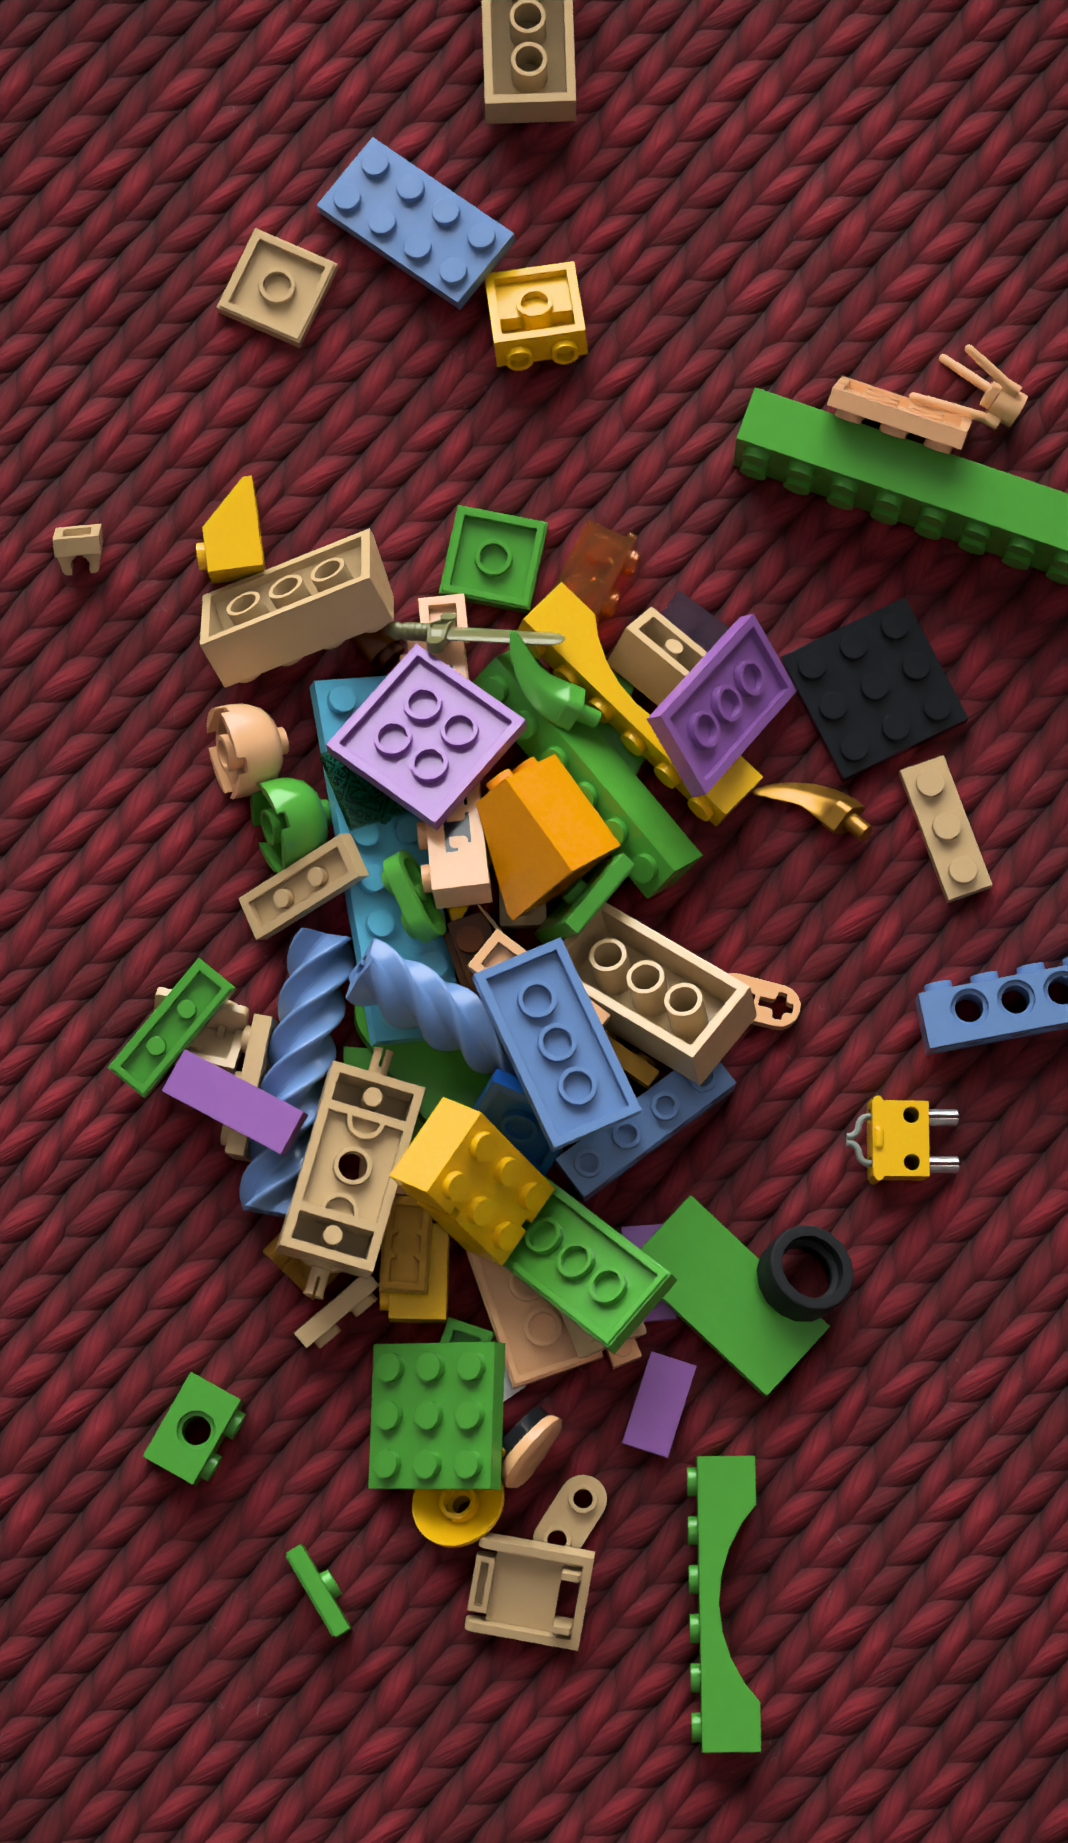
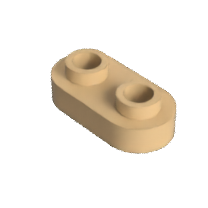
(570, 1519)

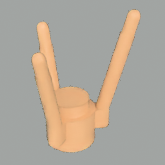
(1001, 398)

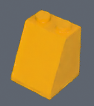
(540, 833)

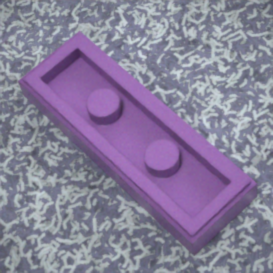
(235, 1102)

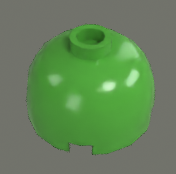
(291, 820)

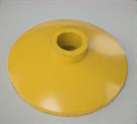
(439, 1520)

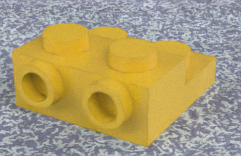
(536, 315)

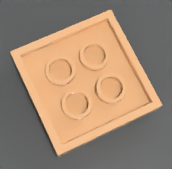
(898, 415)

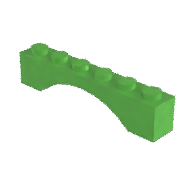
(728, 1708)

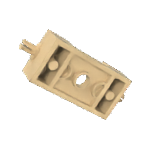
(338, 1220)

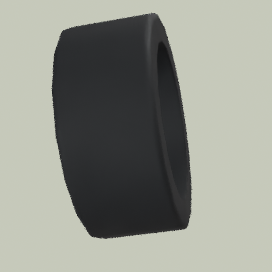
(823, 1248)

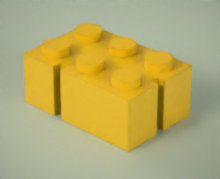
(472, 1181)

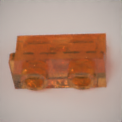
(598, 566)

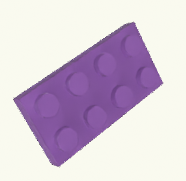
(722, 705)

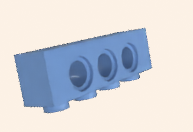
(946, 1032)
(665, 1112)

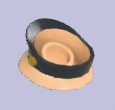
(528, 1445)

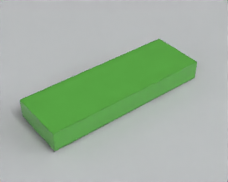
(172, 1028)

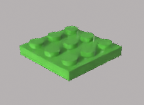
(437, 1416)

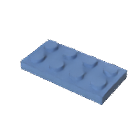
(416, 223)
(556, 1044)

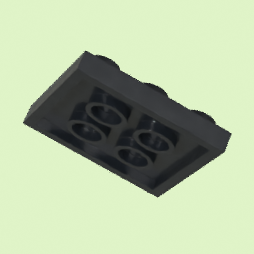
(874, 689)

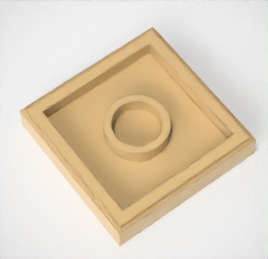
(277, 288)

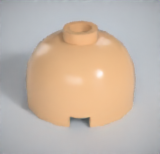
(246, 748)

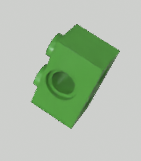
(195, 1400)

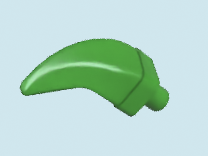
(549, 695)

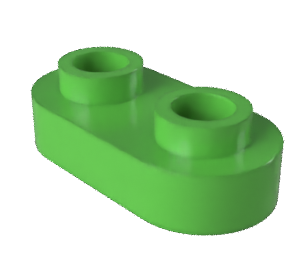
(404, 881)

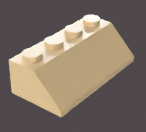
(296, 609)

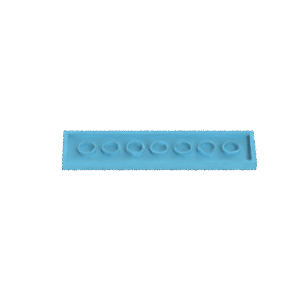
(369, 905)

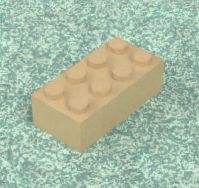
(528, 61)
(660, 993)

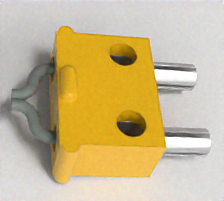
(894, 1139)

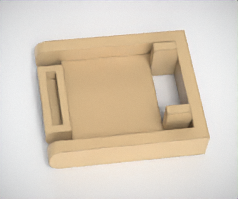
(522, 1590)

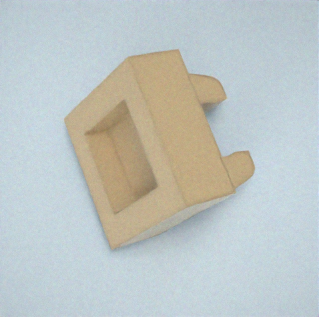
(78, 541)

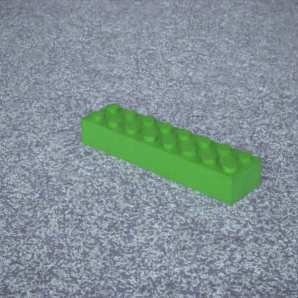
(905, 483)

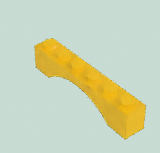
(583, 663)

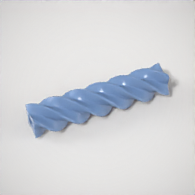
(418, 997)
(299, 1058)

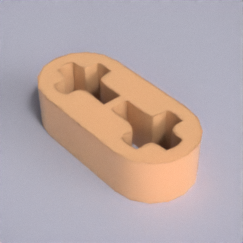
(768, 992)

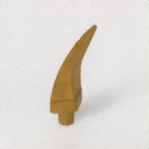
(831, 807)

